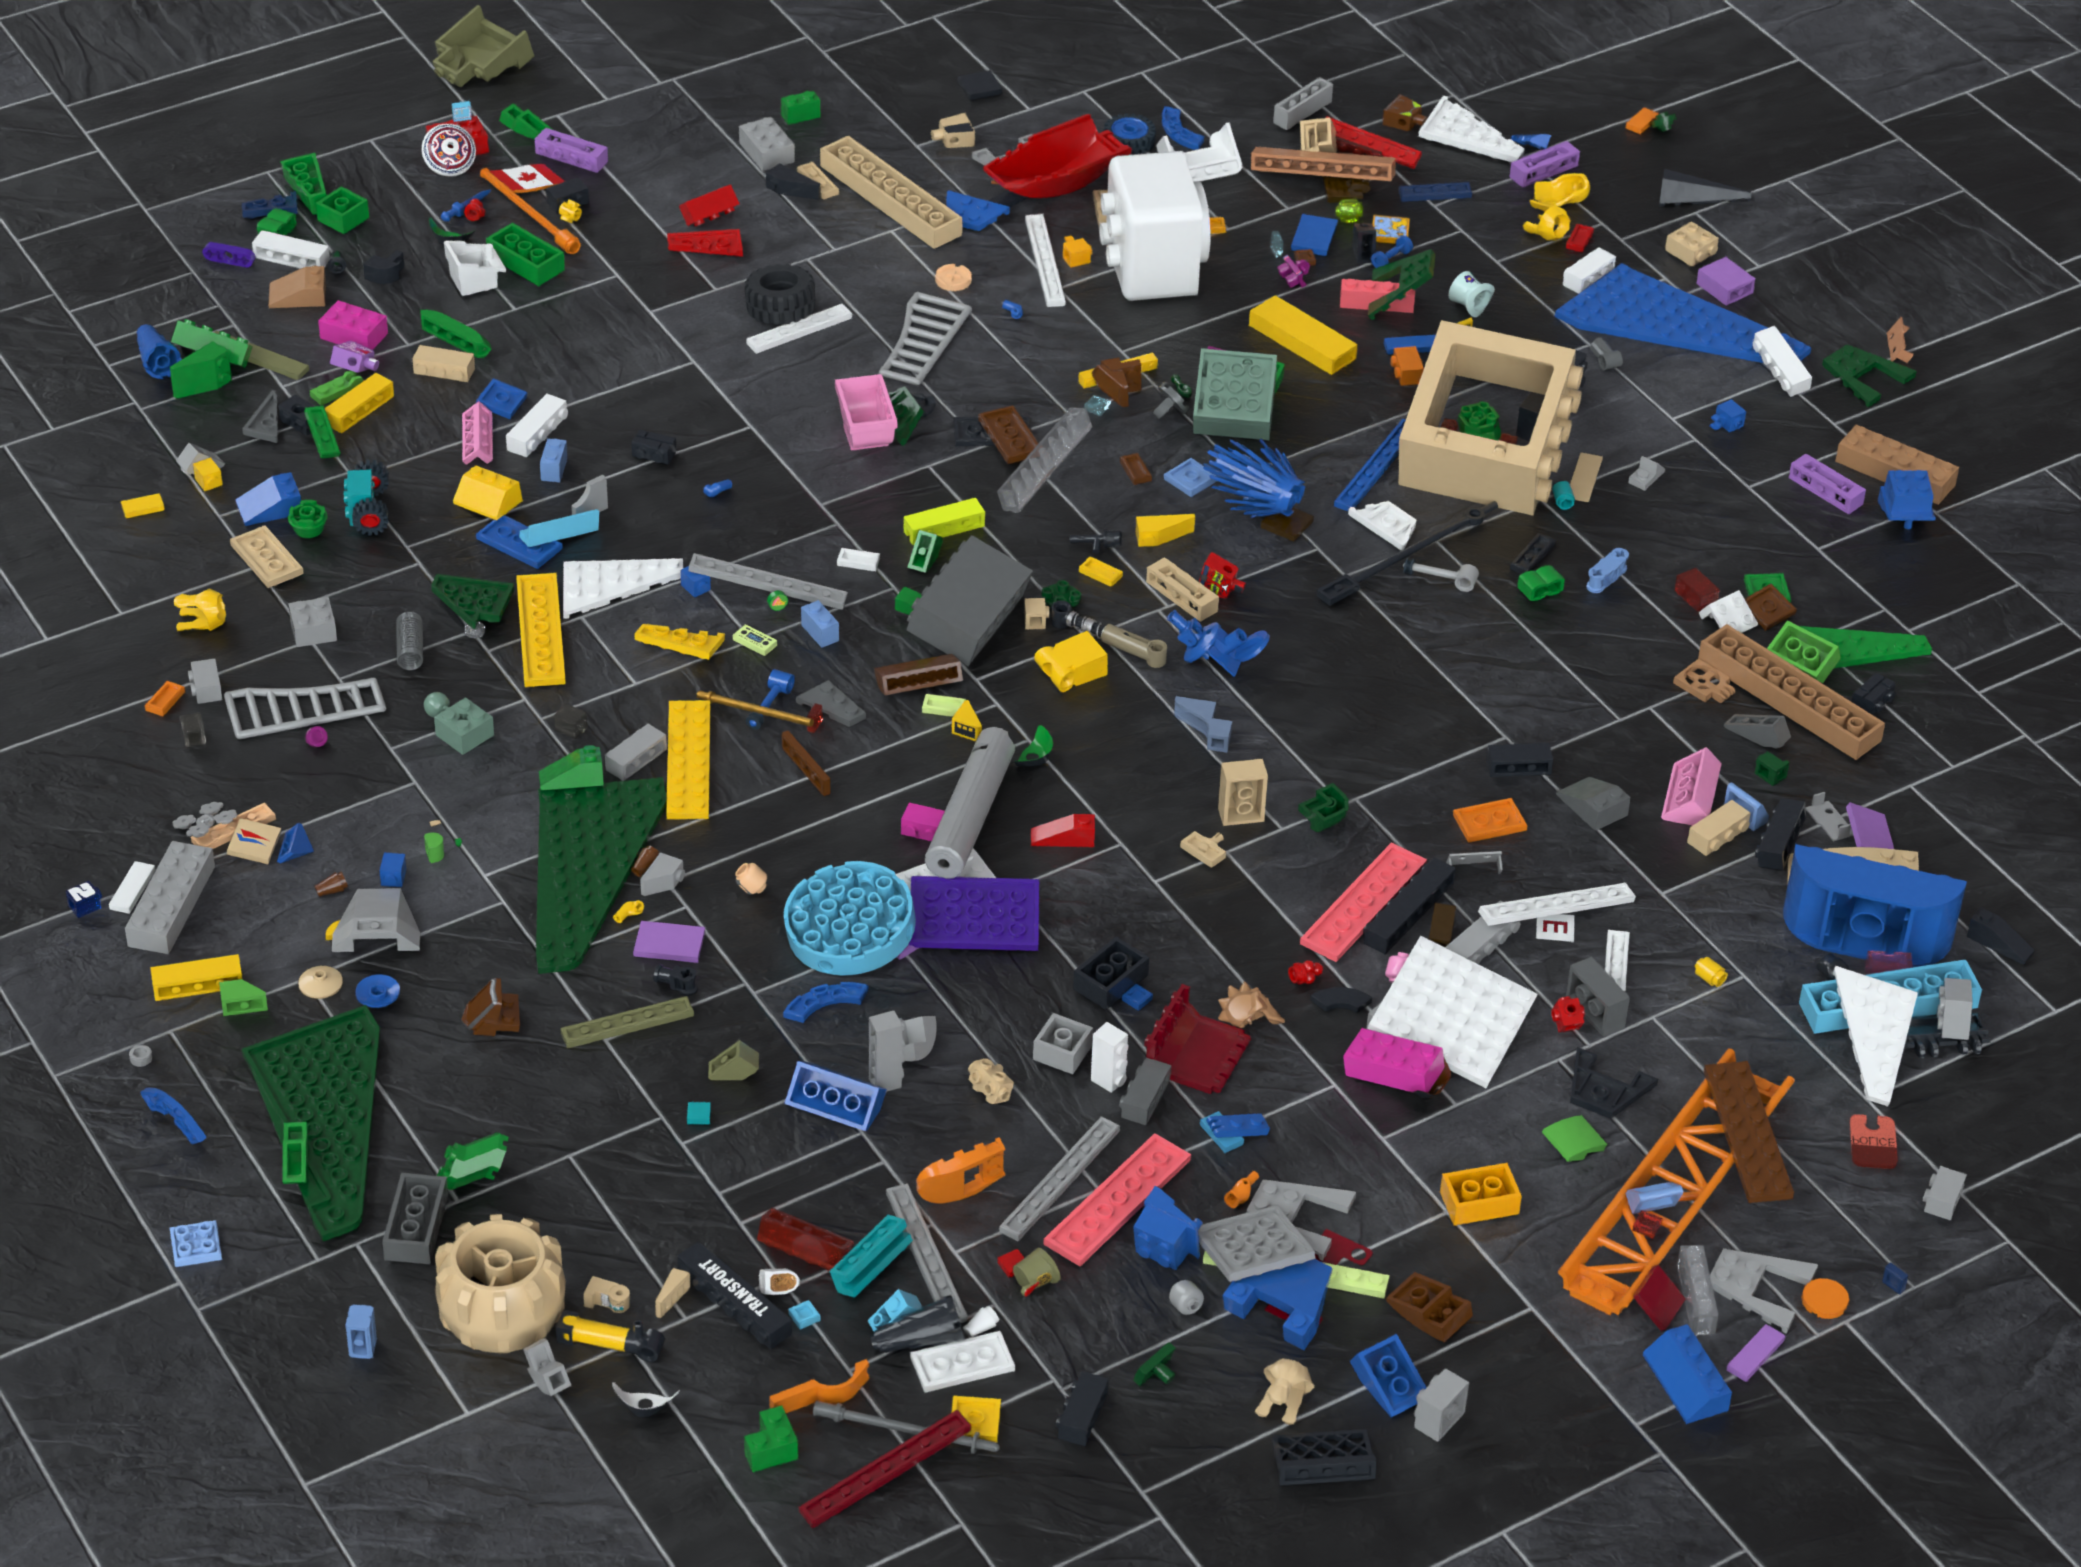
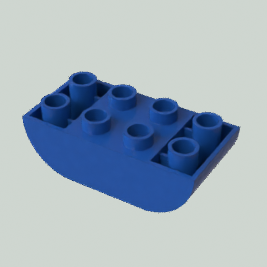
(1870, 906)

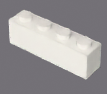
(290, 250)
(1782, 361)
(536, 425)

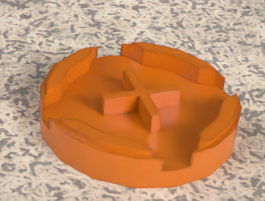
(1825, 1298)

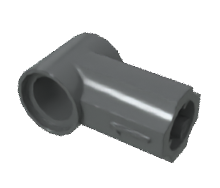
(1606, 356)

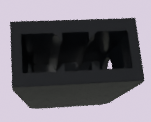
(1364, 237)

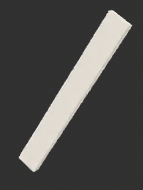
(1045, 260)
(1556, 904)

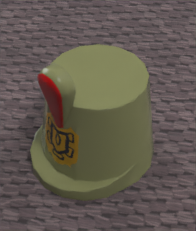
(1036, 1271)

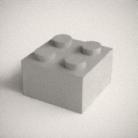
(312, 622)
(1955, 1008)
(1062, 1043)
(1441, 1404)

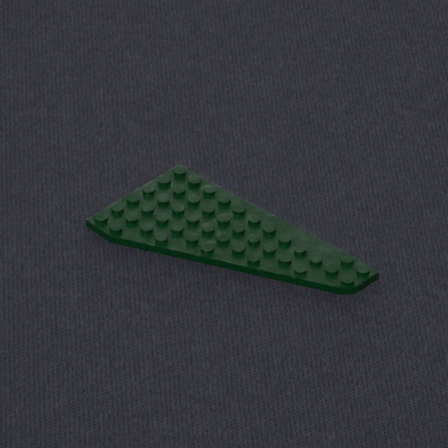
(329, 1081)

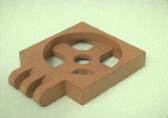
(1718, 693)

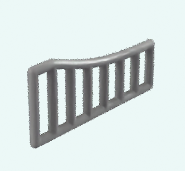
(907, 329)
(292, 693)

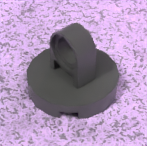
(1172, 399)

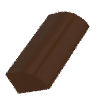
(918, 674)

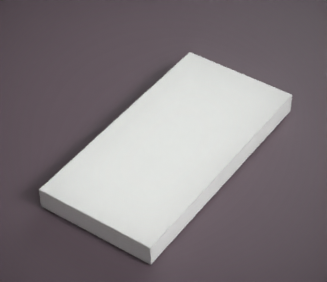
(962, 1361)

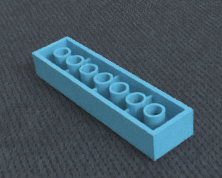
(1823, 1005)

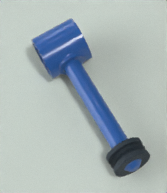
(777, 682)

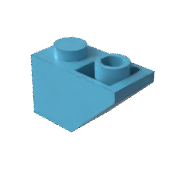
(896, 1306)

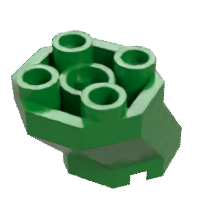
(1479, 420)
(473, 1160)

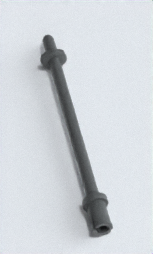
(839, 1413)

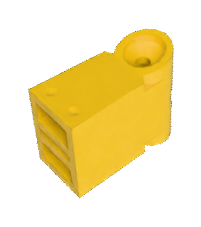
(1073, 661)

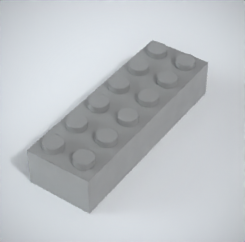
(170, 897)

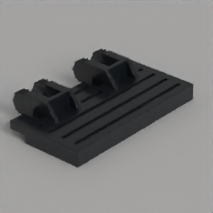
(1924, 1034)

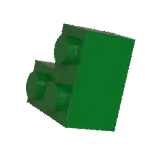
(774, 1442)

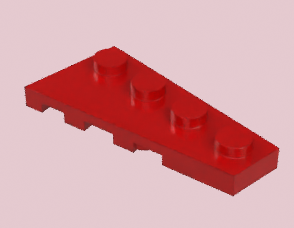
(711, 242)

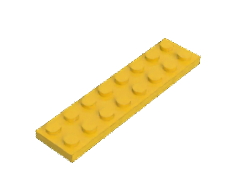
(540, 630)
(688, 760)

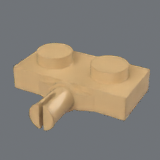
(1204, 848)

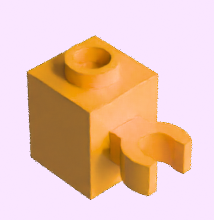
(1076, 251)

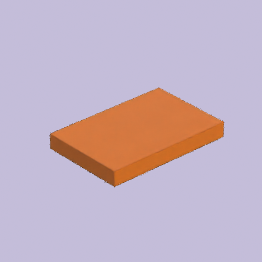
(1490, 820)

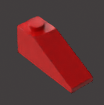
(1069, 831)

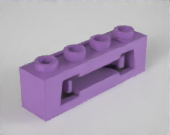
(571, 150)
(1544, 163)
(1827, 483)

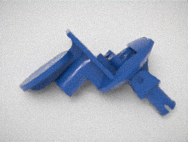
(1213, 641)

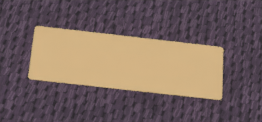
(1585, 476)

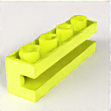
(946, 519)

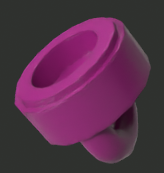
(316, 736)

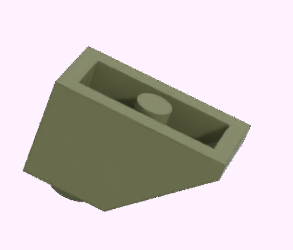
(734, 1063)

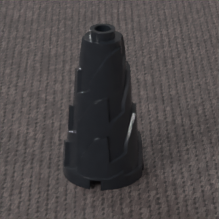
(932, 1325)

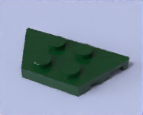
(907, 413)

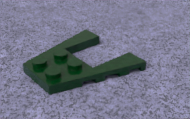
(1413, 273)
(1851, 363)

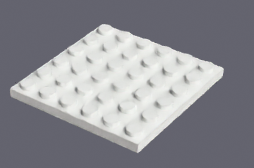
(1455, 1007)

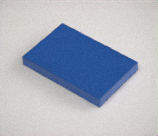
(1314, 234)

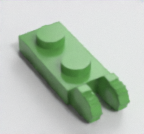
(336, 388)

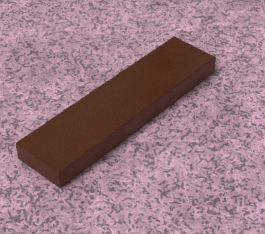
(806, 763)

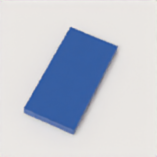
(504, 536)

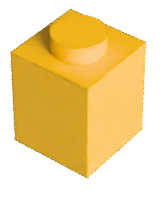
(207, 474)

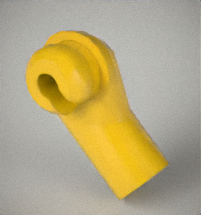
(629, 909)

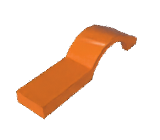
(812, 1391)

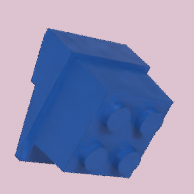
(1907, 496)
(1165, 1231)

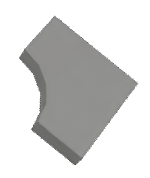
(593, 497)

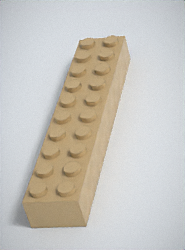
(891, 192)

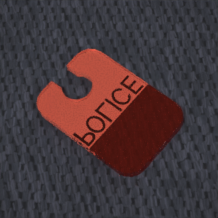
(1873, 1147)

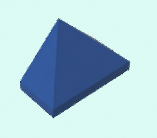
(294, 844)

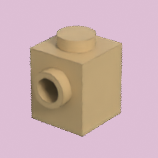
(1035, 613)

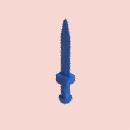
(458, 208)

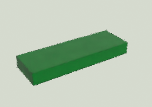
(322, 432)

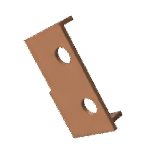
(1898, 342)

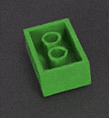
(1805, 651)

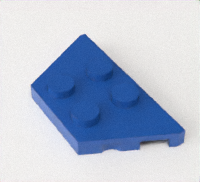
(975, 212)

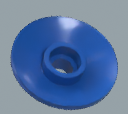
(377, 991)

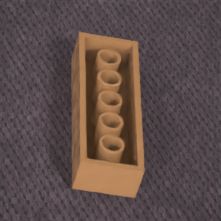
(1877, 455)

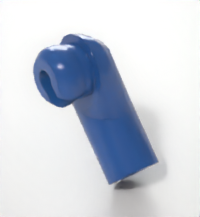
(1016, 309)
(716, 488)

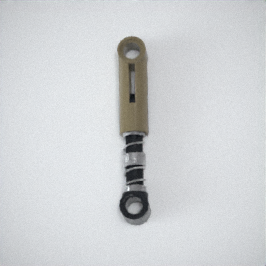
(1150, 650)

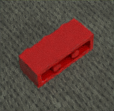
(709, 206)

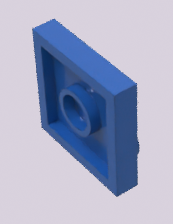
(502, 398)

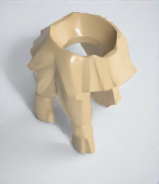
(1288, 1385)

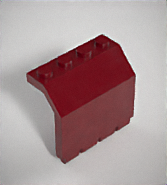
(1195, 1046)

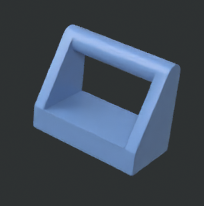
(1758, 813)
(1654, 1197)

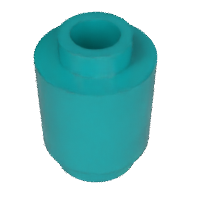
(1563, 495)

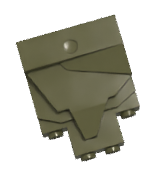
(479, 50)

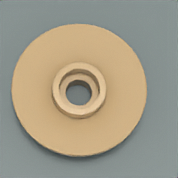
(320, 982)

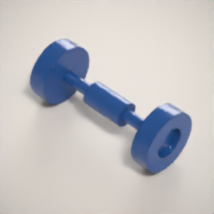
(1403, 245)

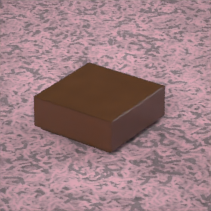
(1307, 255)

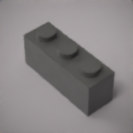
(1145, 1091)

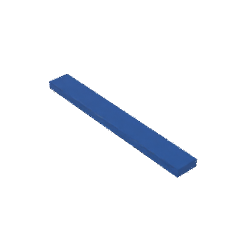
(1371, 471)

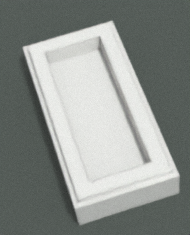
(858, 559)

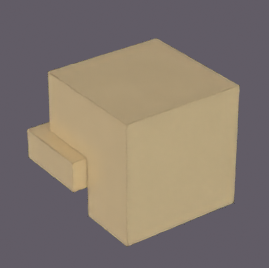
(1318, 135)

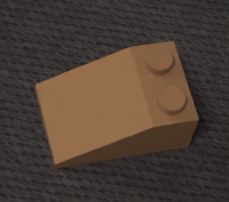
(299, 289)

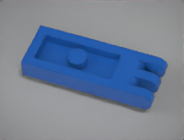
(1238, 1125)

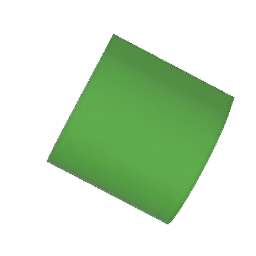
(434, 847)

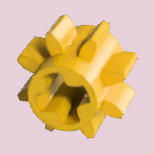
(570, 211)

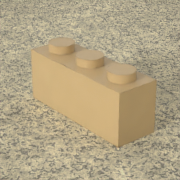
(443, 363)
(1719, 827)

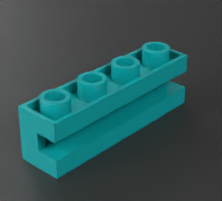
(870, 1256)

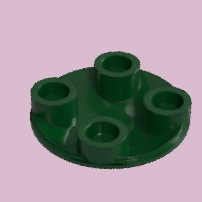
(1061, 592)

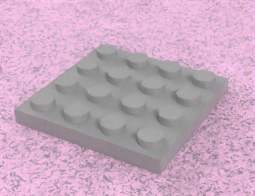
(1254, 1243)

